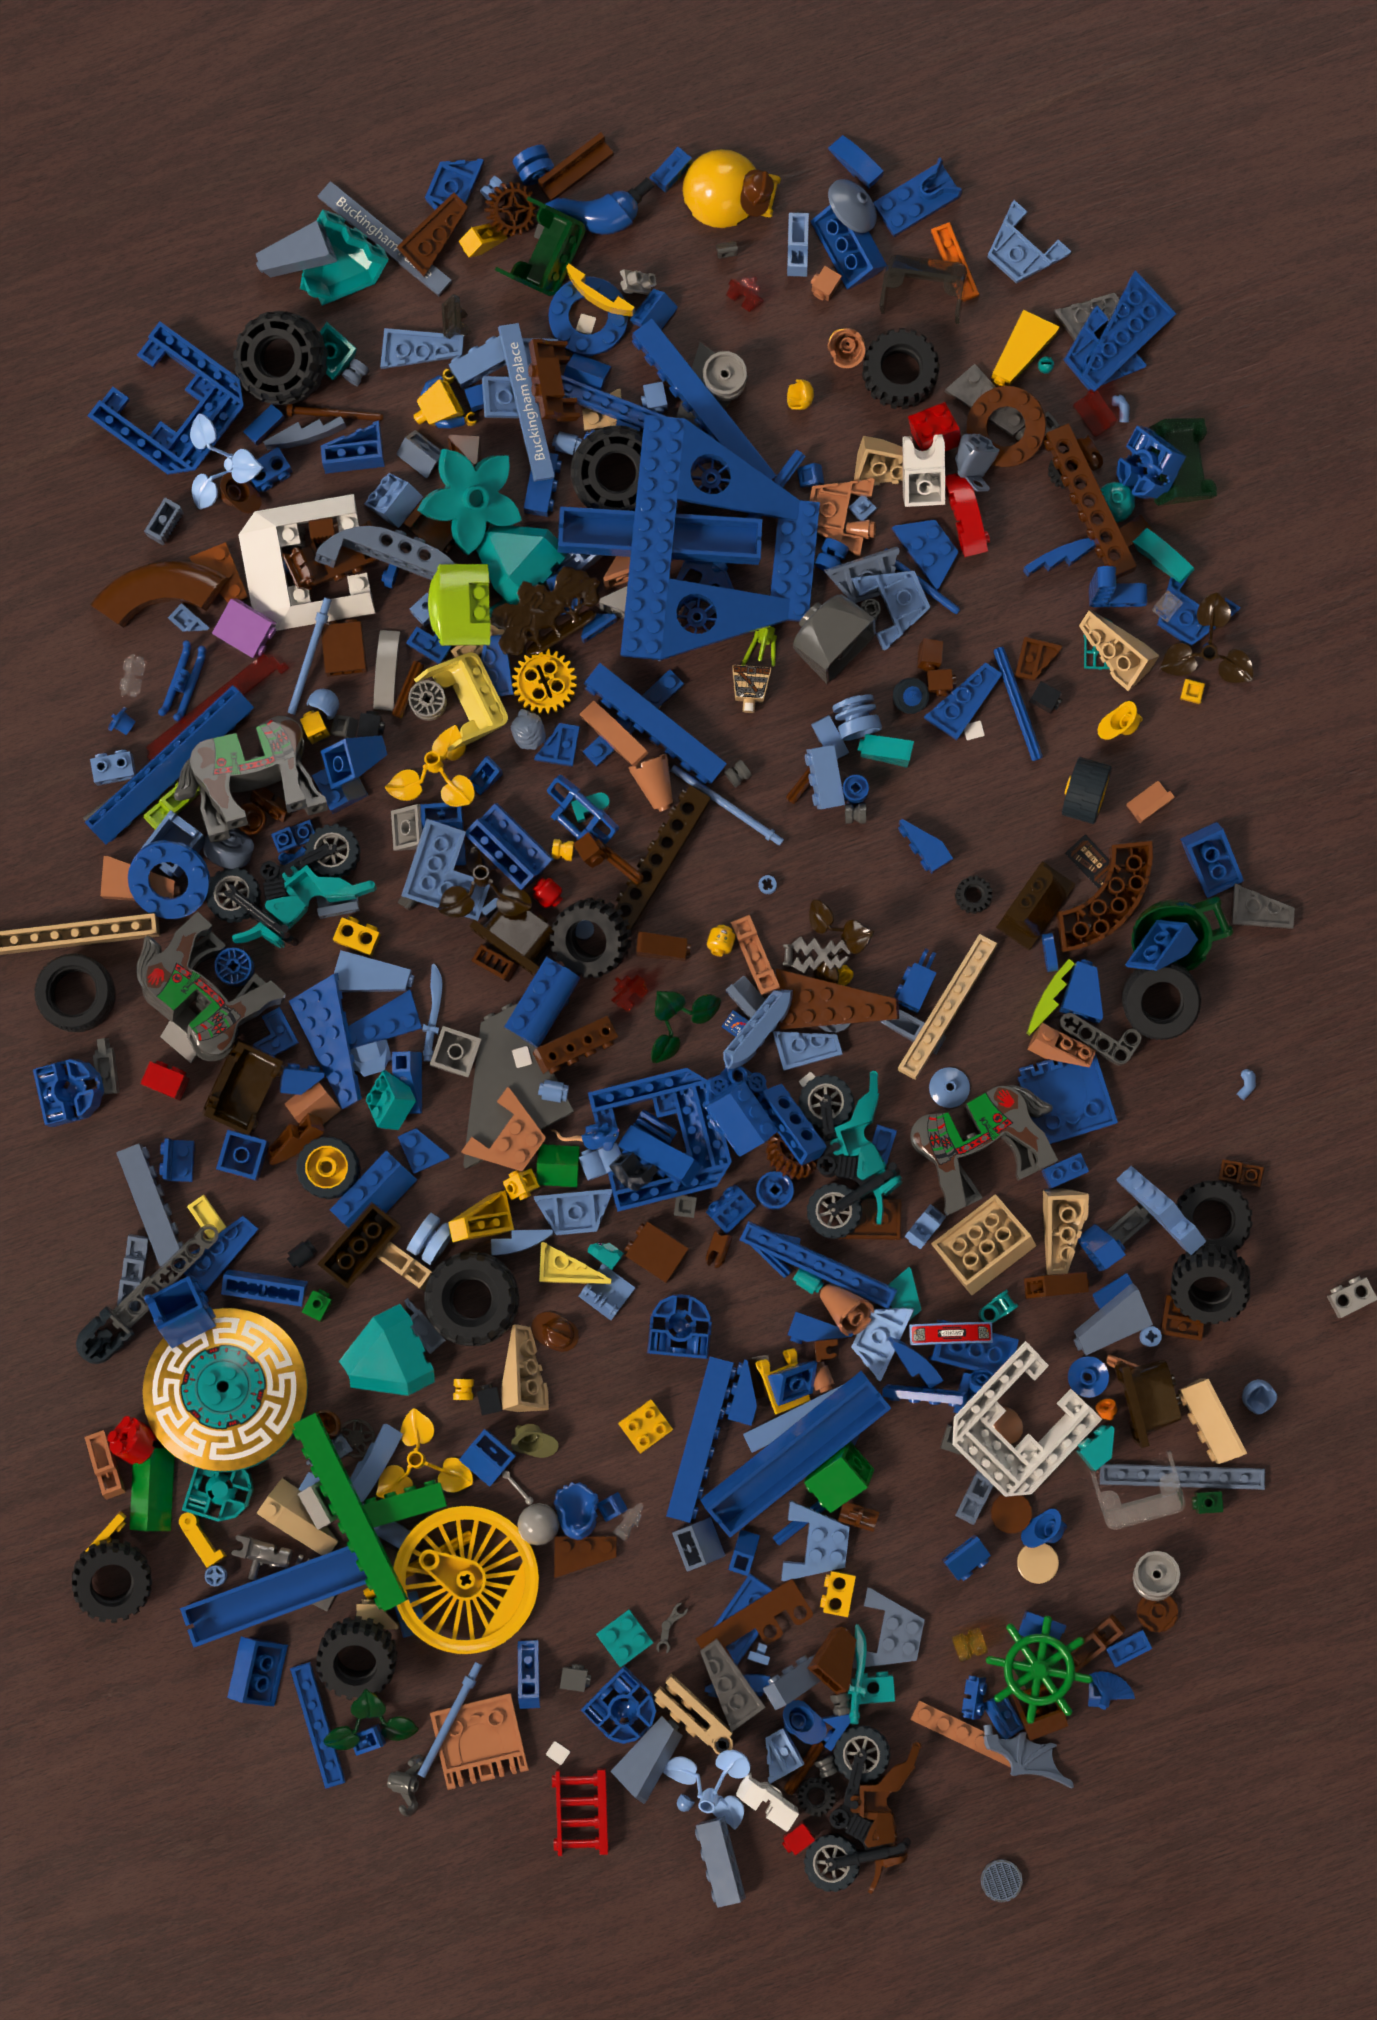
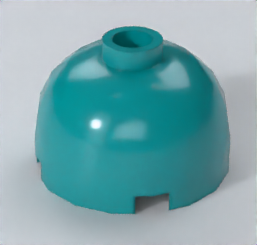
(1119, 500)

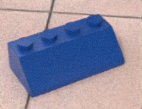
(851, 252)
(381, 1184)

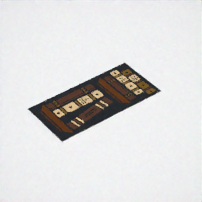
(1089, 860)

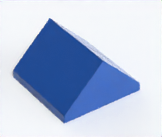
(587, 371)
(793, 1382)

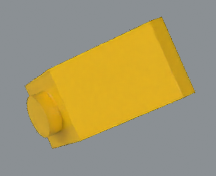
(481, 239)
(314, 726)

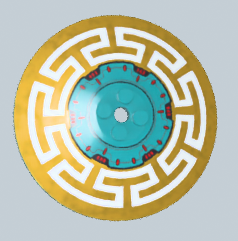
(234, 1426)

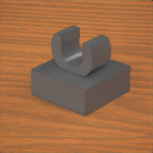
(685, 1206)

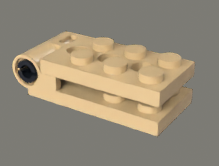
(713, 1733)

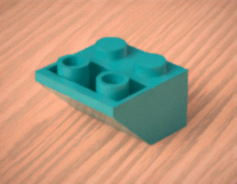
(390, 1101)
(1099, 1448)

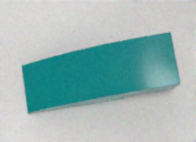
(1163, 555)

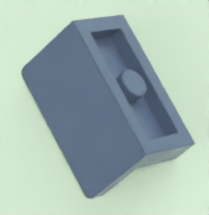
(419, 453)
(330, 909)
(745, 996)

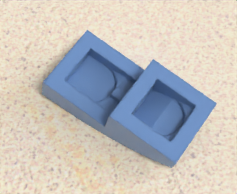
(829, 735)

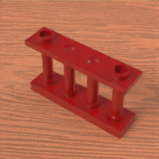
(601, 1821)

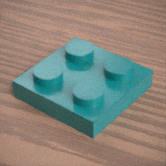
(624, 1638)

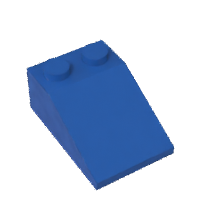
(1212, 859)
(1163, 945)

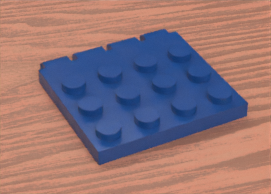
(1077, 1098)

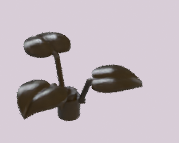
(1235, 666)
(457, 902)
(854, 935)

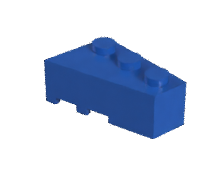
(1101, 1247)

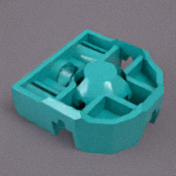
(222, 1494)

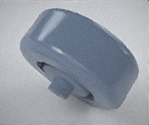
(230, 852)

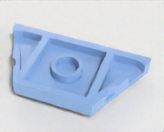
(873, 1341)

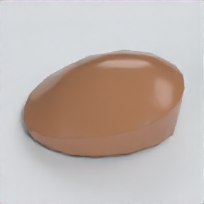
(1009, 1425)

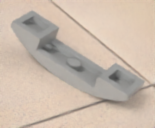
(386, 670)

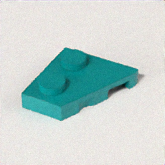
(906, 1292)

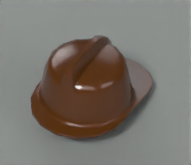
(756, 192)
(240, 495)
(555, 1331)

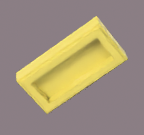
(206, 1214)

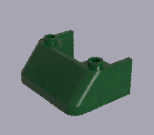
(552, 253)

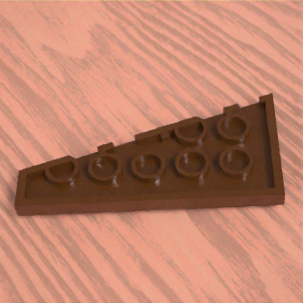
(829, 1003)

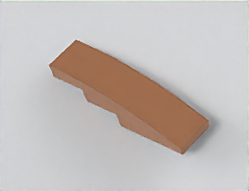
(613, 733)

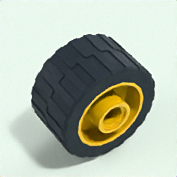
(1086, 790)
(327, 1167)

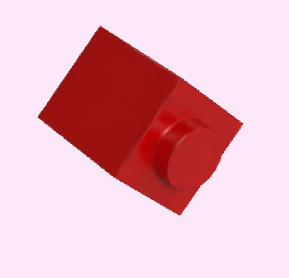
(797, 1838)

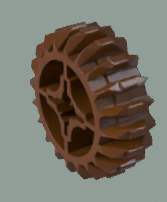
(510, 201)
(785, 1161)

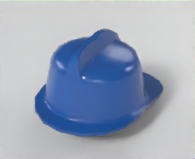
(1044, 1529)
(804, 1722)

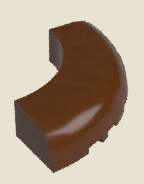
(159, 584)
(1113, 902)

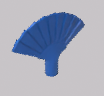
(1111, 1688)

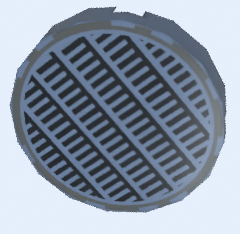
(1001, 1880)

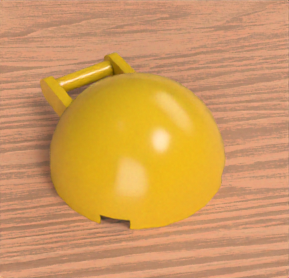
(715, 187)

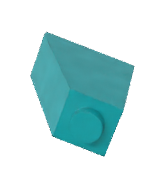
(886, 749)

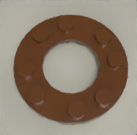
(1029, 408)

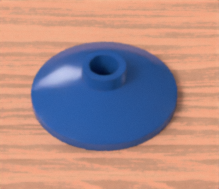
(1098, 1381)

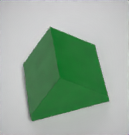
(558, 1165)

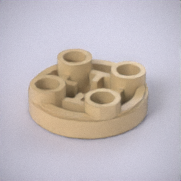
(1038, 1563)

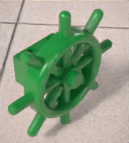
(1039, 1668)

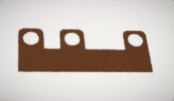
(758, 1616)

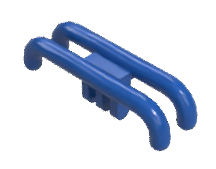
(183, 681)

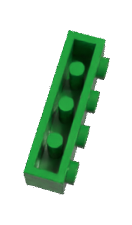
(405, 1505)

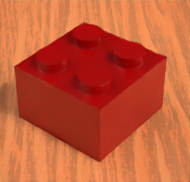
(933, 422)

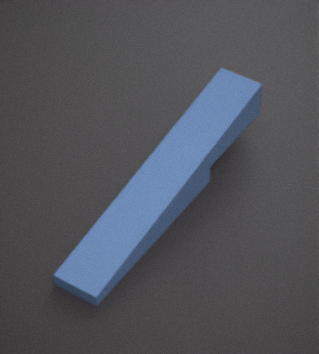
(769, 1431)

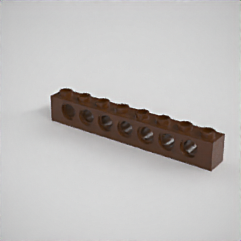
(1065, 437)

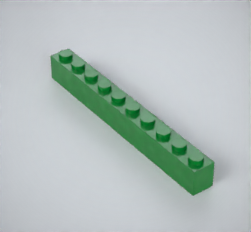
(350, 1511)

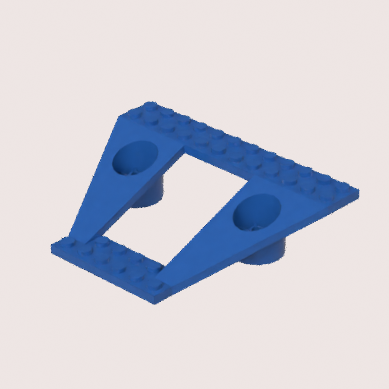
(668, 458)

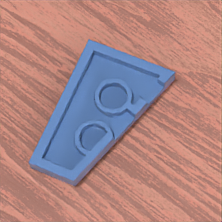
(805, 1048)

